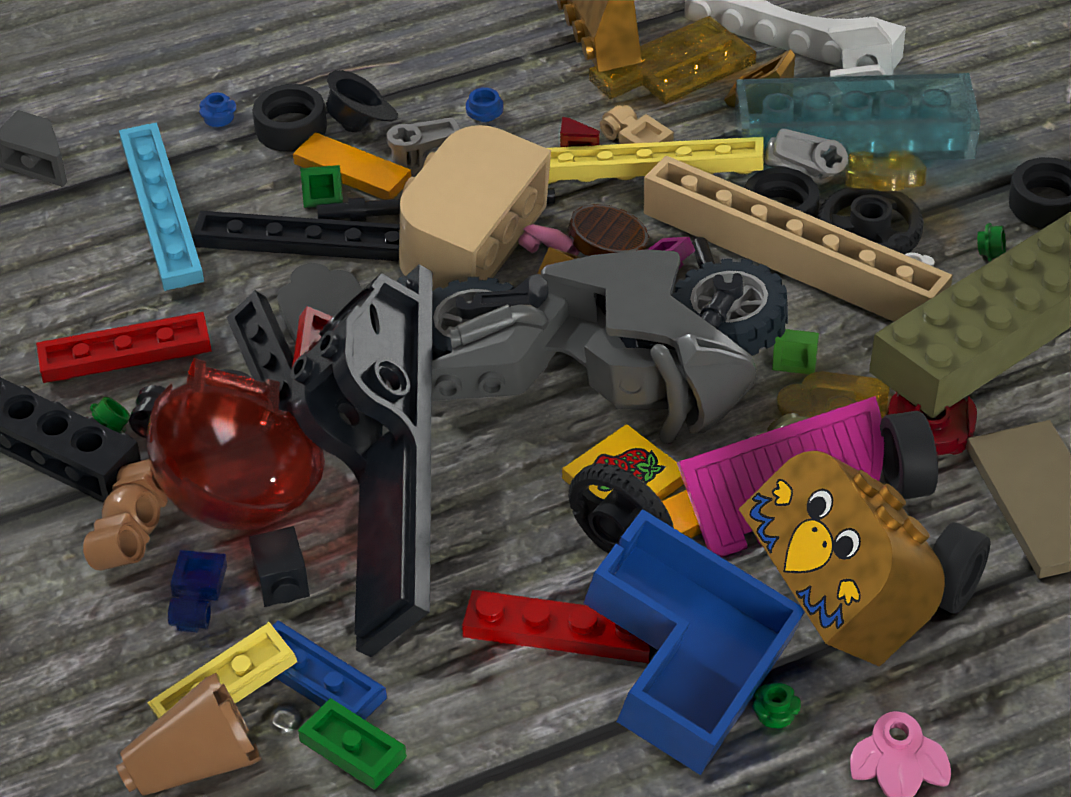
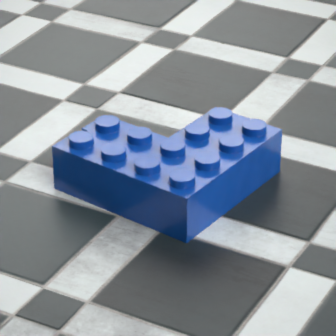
(711, 631)

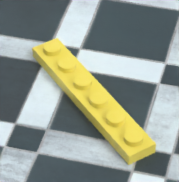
(638, 159)

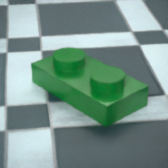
(352, 743)

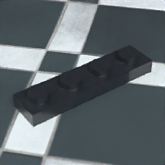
(263, 345)

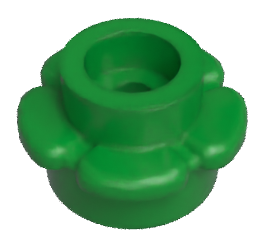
(991, 241)
(110, 414)
(776, 714)

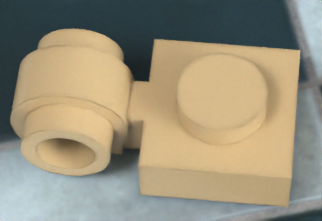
(623, 124)

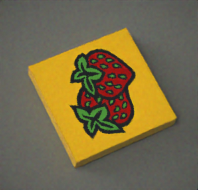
(634, 454)

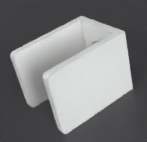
(860, 41)

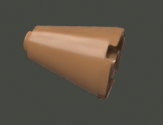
(189, 742)

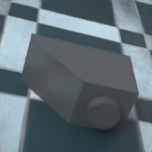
(31, 148)

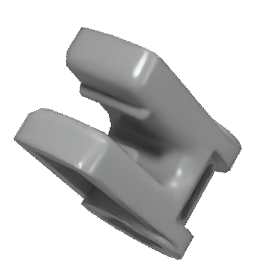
(418, 141)
(806, 154)

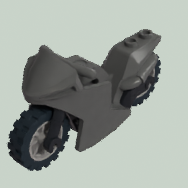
(619, 322)

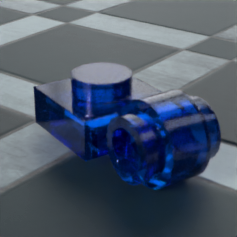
(194, 580)

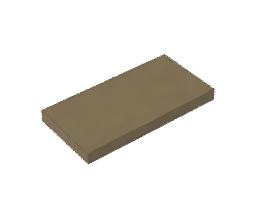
(1031, 484)

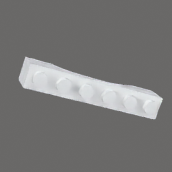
(788, 29)

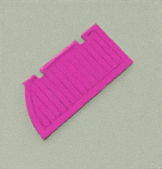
(730, 475)

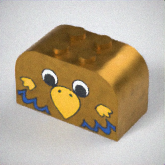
(848, 554)

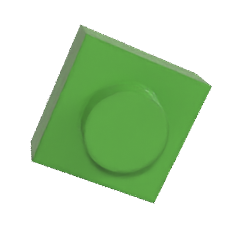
(796, 352)

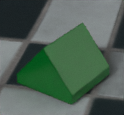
(321, 185)

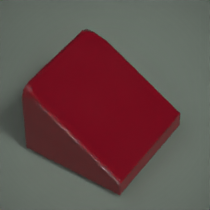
(577, 134)

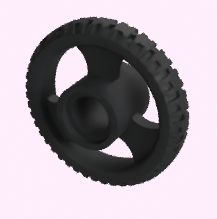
(872, 216)
(610, 517)

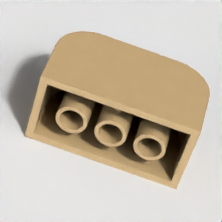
(471, 204)

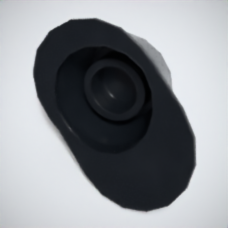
(356, 101)

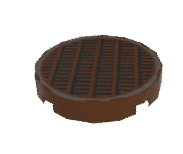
(606, 230)

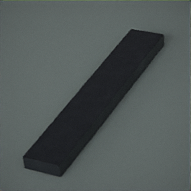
(297, 235)

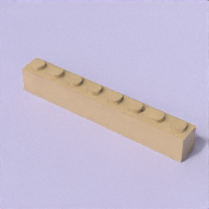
(790, 240)

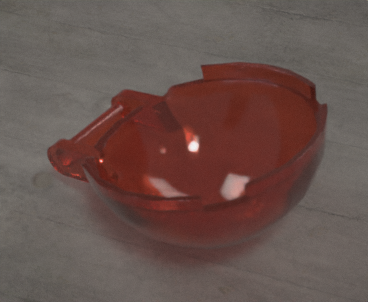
(230, 451)

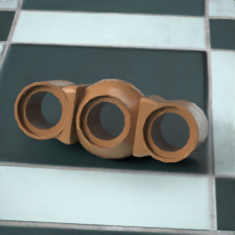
(126, 520)

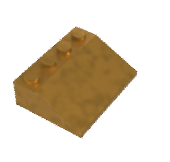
(605, 31)

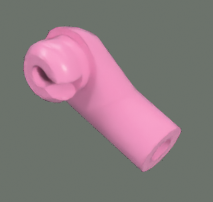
(551, 237)

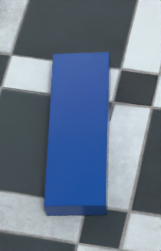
(324, 676)

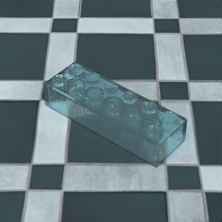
(872, 114)

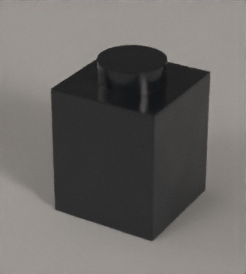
(279, 566)

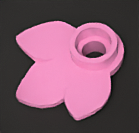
(900, 764)

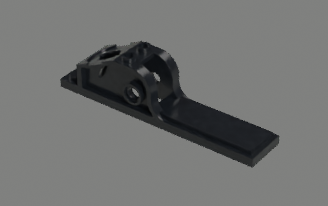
(370, 339)

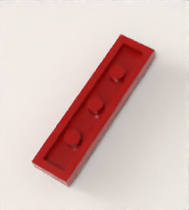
(123, 347)
(549, 626)

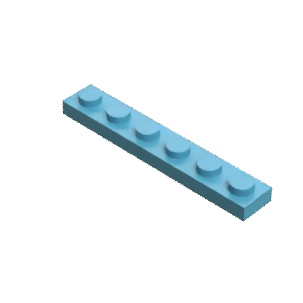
(161, 207)

